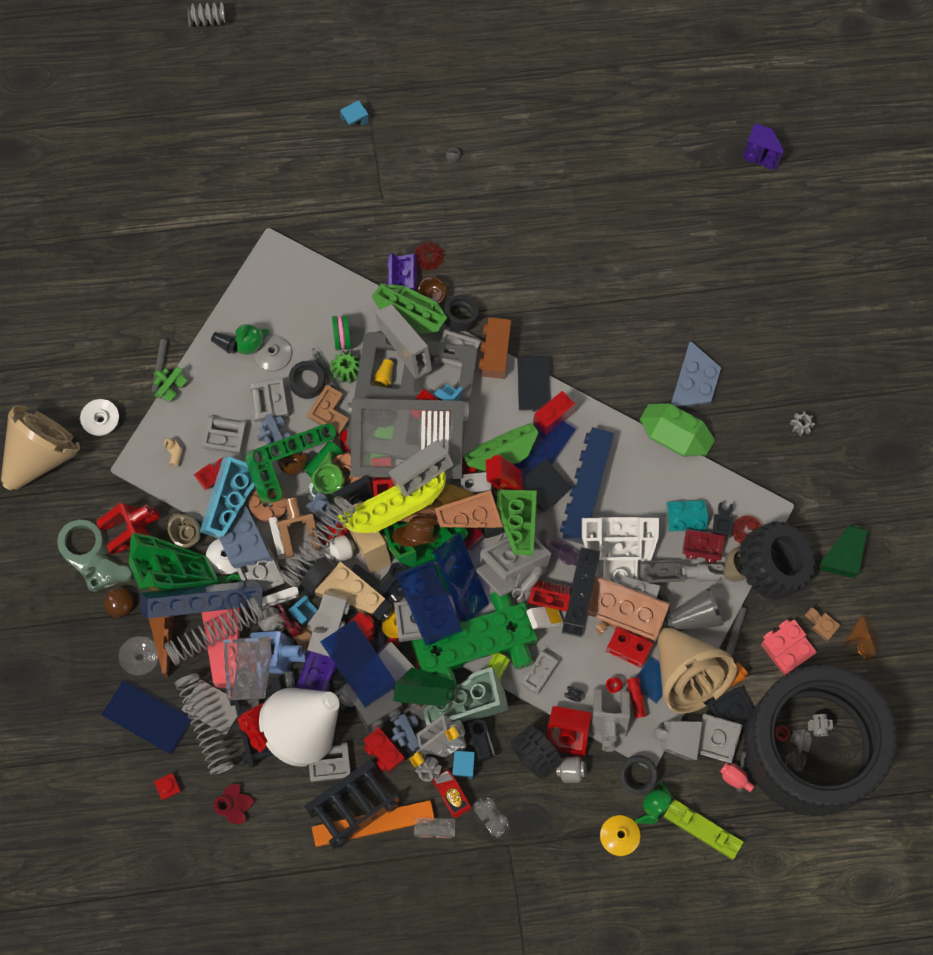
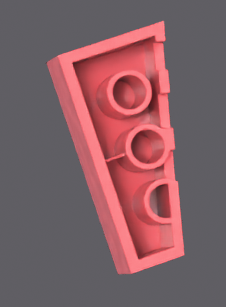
(216, 652)

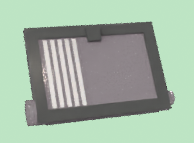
(394, 430)

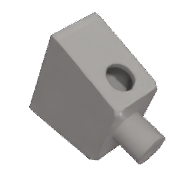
(476, 483)
(680, 738)

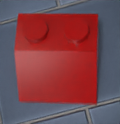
(569, 730)

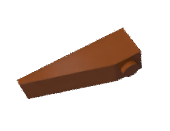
(162, 633)

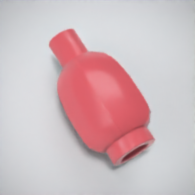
(736, 776)

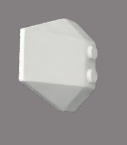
(621, 544)

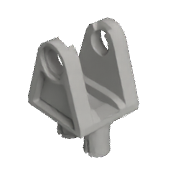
(609, 724)

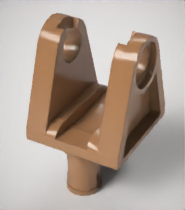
(293, 516)

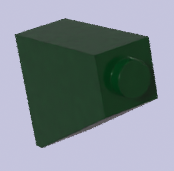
(846, 553)
(424, 689)

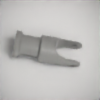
(703, 572)

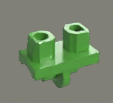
(175, 377)

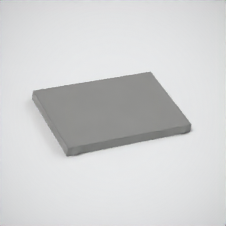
(221, 708)

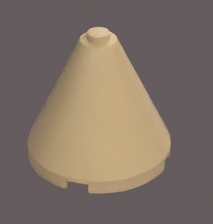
(33, 447)
(692, 671)

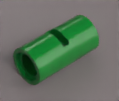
(314, 464)

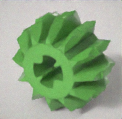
(339, 369)

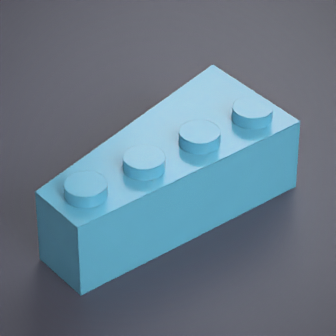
(227, 497)

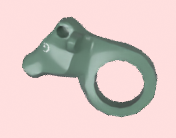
(95, 566)

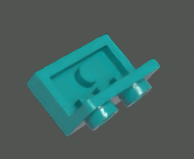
(687, 515)

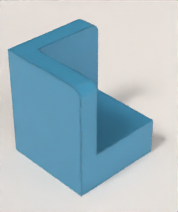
(354, 113)
(448, 393)
(302, 611)
(463, 764)

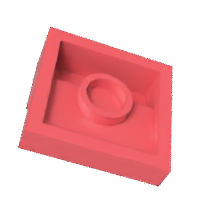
(788, 646)

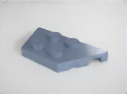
(696, 379)
(244, 541)

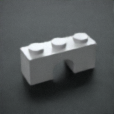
(333, 606)

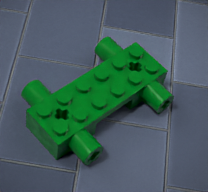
(481, 639)

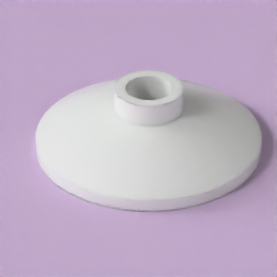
(95, 410)
(219, 563)

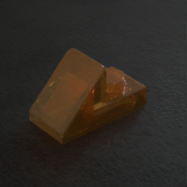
(861, 634)

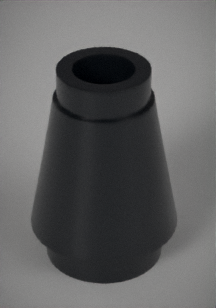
(225, 342)

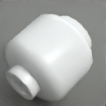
(340, 549)

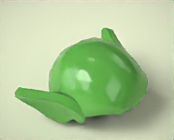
(328, 476)

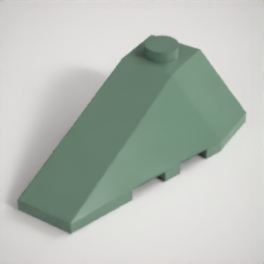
(475, 698)

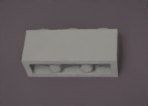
(420, 468)

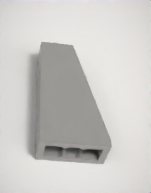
(405, 341)
(395, 663)

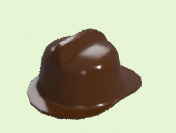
(416, 532)

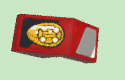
(451, 794)

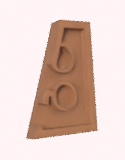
(471, 512)

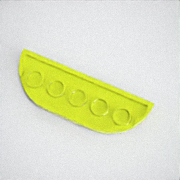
(392, 507)

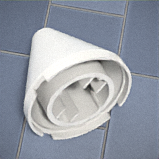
(299, 724)

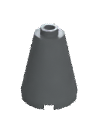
(696, 613)

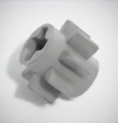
(798, 425)
(820, 725)
(429, 769)

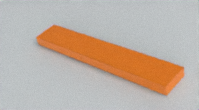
(397, 819)

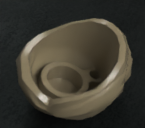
(184, 535)
(732, 568)

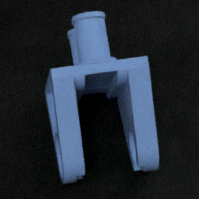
(284, 652)

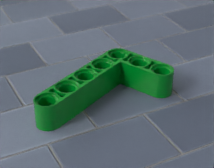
(283, 450)

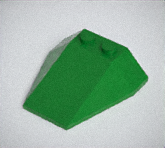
(422, 553)
(166, 566)

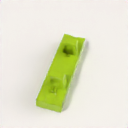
(703, 829)

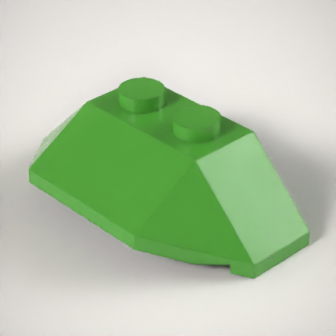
(419, 311)
(676, 430)
(512, 445)

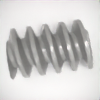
(206, 14)

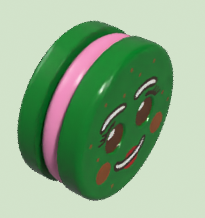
(341, 332)

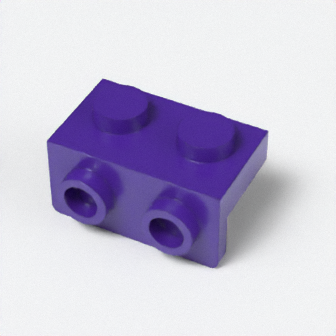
(402, 271)
(316, 672)

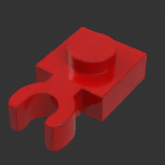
(208, 474)

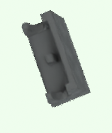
(661, 571)

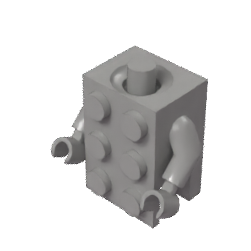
(509, 571)

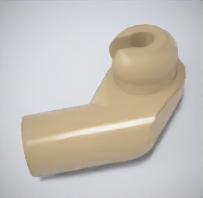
(175, 451)

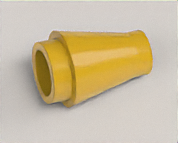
(384, 374)

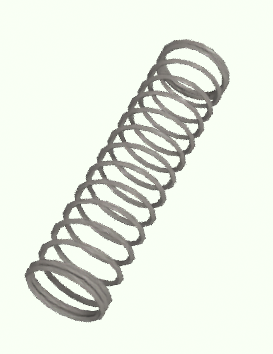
(341, 503)
(174, 655)
(185, 681)

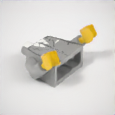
(439, 739)

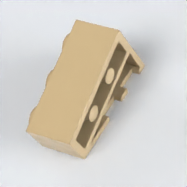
(372, 548)
(347, 583)

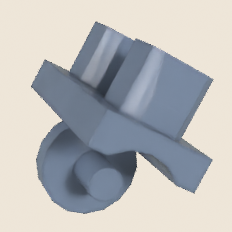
(270, 431)
(318, 508)
(404, 734)

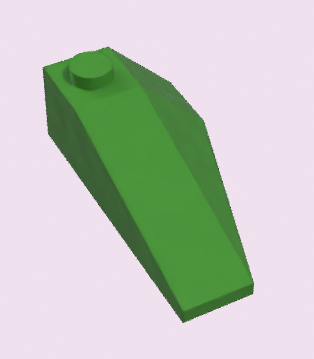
(518, 517)

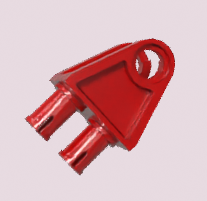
(136, 523)

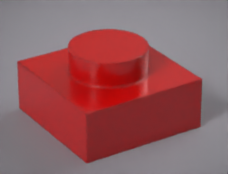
(167, 786)

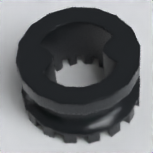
(573, 694)

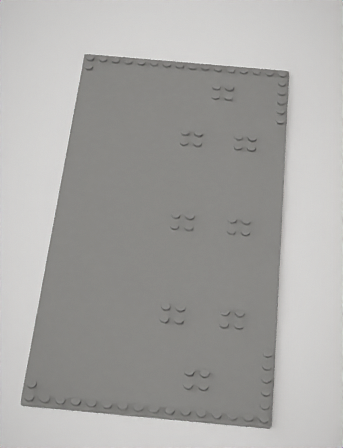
(294, 298)

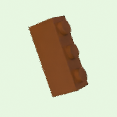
(495, 348)

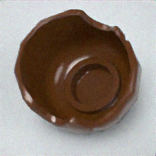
(433, 289)
(293, 464)
(119, 602)

